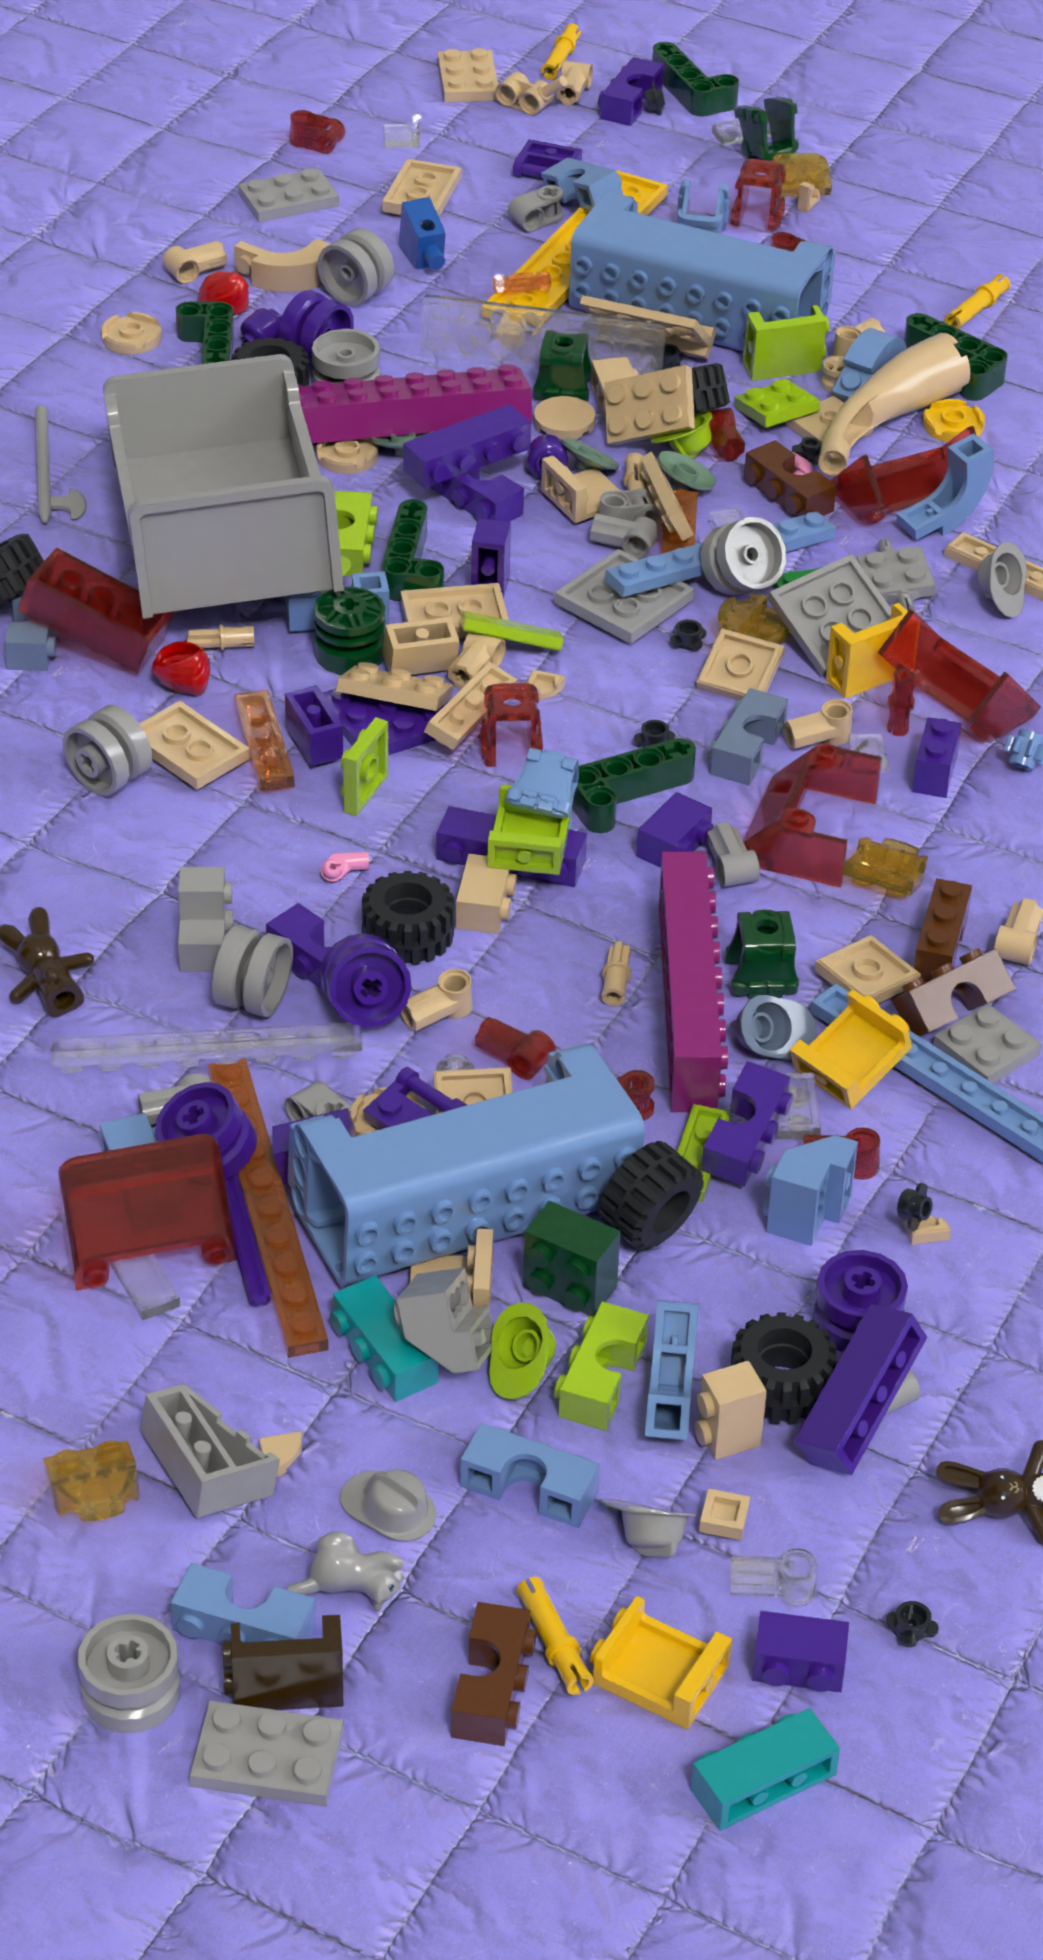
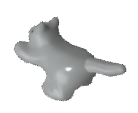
(343, 1568)

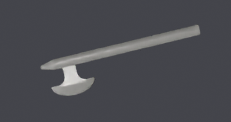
(74, 502)

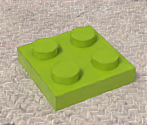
(776, 403)
(365, 766)

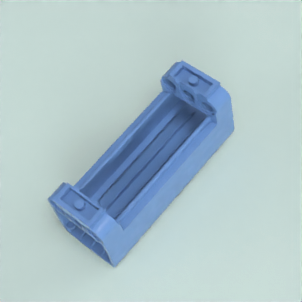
(694, 270)
(485, 1165)

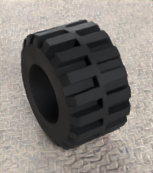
(274, 346)
(709, 387)
(17, 563)
(410, 914)
(651, 1195)
(788, 1344)

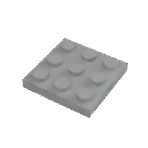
(827, 598)
(621, 616)

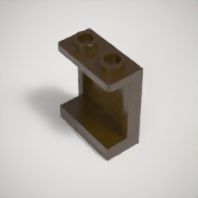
(286, 1671)

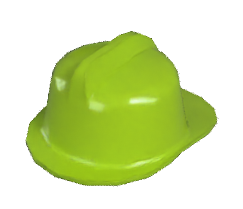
(693, 441)
(520, 1350)

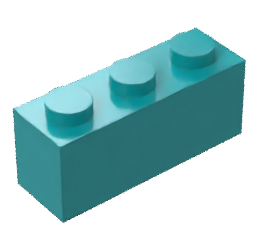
(368, 1322)
(764, 1768)

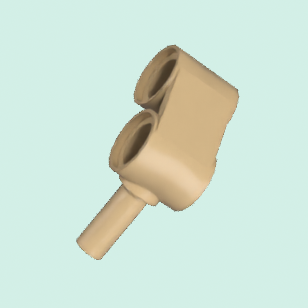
(529, 98)

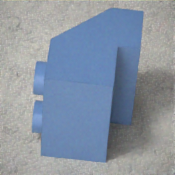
(810, 1186)

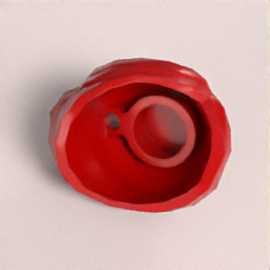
(225, 287)
(182, 668)

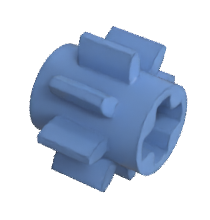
(1025, 749)

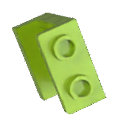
(784, 345)
(526, 839)

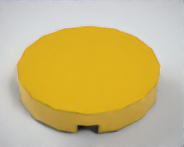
(950, 417)

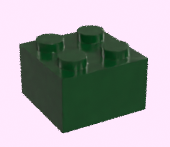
(571, 1258)

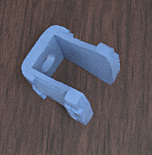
(710, 223)
(546, 784)

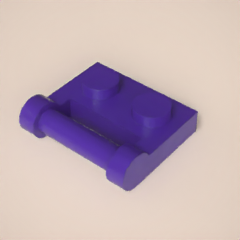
(540, 156)
(395, 1108)

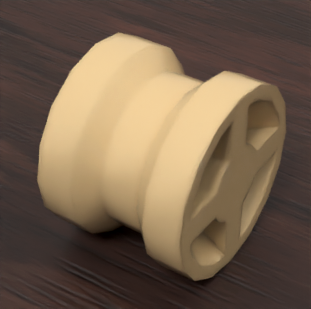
(832, 368)

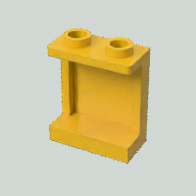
(854, 659)
(854, 1050)
(659, 1665)

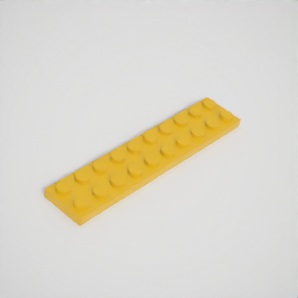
(555, 253)

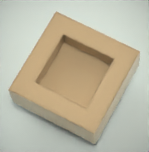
(724, 1514)

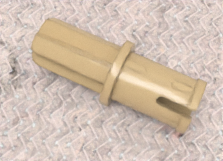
(223, 637)
(616, 974)

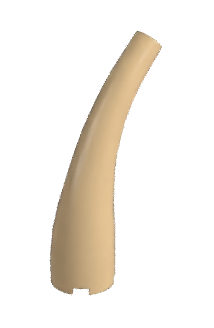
(902, 385)

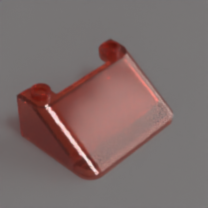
(144, 1204)

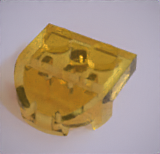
(804, 168)
(752, 619)
(887, 865)
(93, 1480)

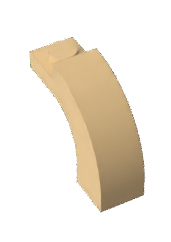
(280, 271)

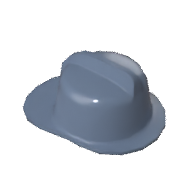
(774, 1026)

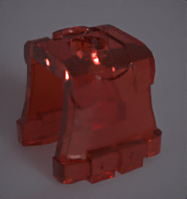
(773, 179)
(499, 711)

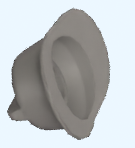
(1004, 578)
(390, 1503)
(650, 1529)

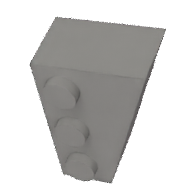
(203, 1454)

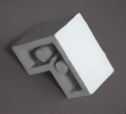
(203, 916)

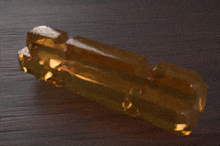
(521, 282)

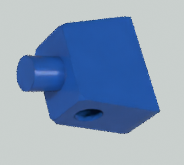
(422, 242)

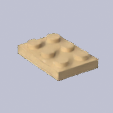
(467, 75)
(422, 180)
(649, 405)
(450, 601)
(395, 686)
(192, 745)

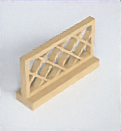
(682, 332)

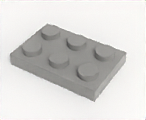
(288, 195)
(267, 1753)

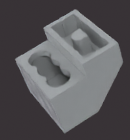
(443, 1322)

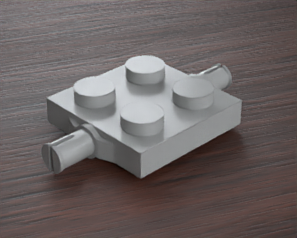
(899, 573)

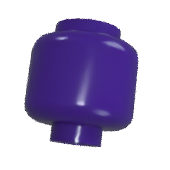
(260, 324)
(543, 447)

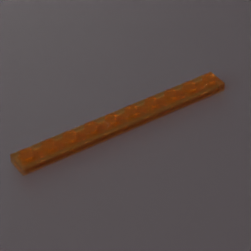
(274, 1225)

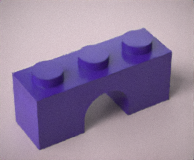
(623, 97)
(484, 499)
(307, 938)
(736, 1148)

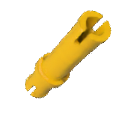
(562, 48)
(983, 298)
(562, 1649)

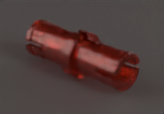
(901, 702)

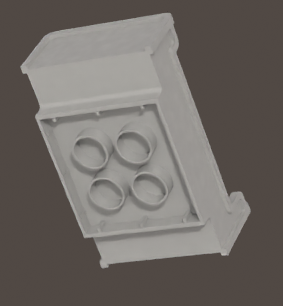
(221, 485)

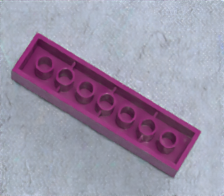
(409, 403)
(691, 981)

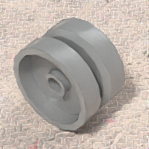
(355, 267)
(345, 355)
(743, 556)
(107, 750)
(252, 971)
(129, 1673)

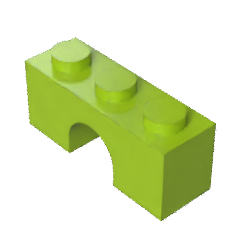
(356, 527)
(611, 1339)

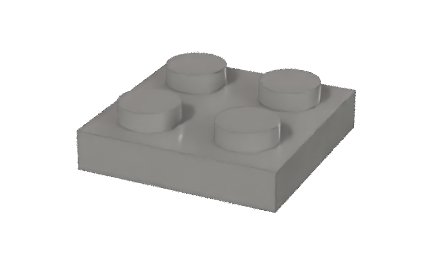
(988, 1043)

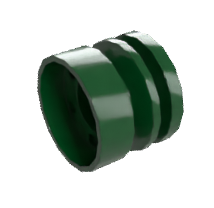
(348, 629)

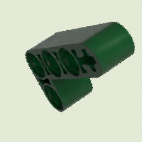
(691, 86)
(208, 324)
(985, 360)
(404, 551)
(629, 777)

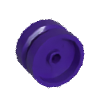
(311, 316)
(371, 1001)
(210, 1111)
(850, 1285)

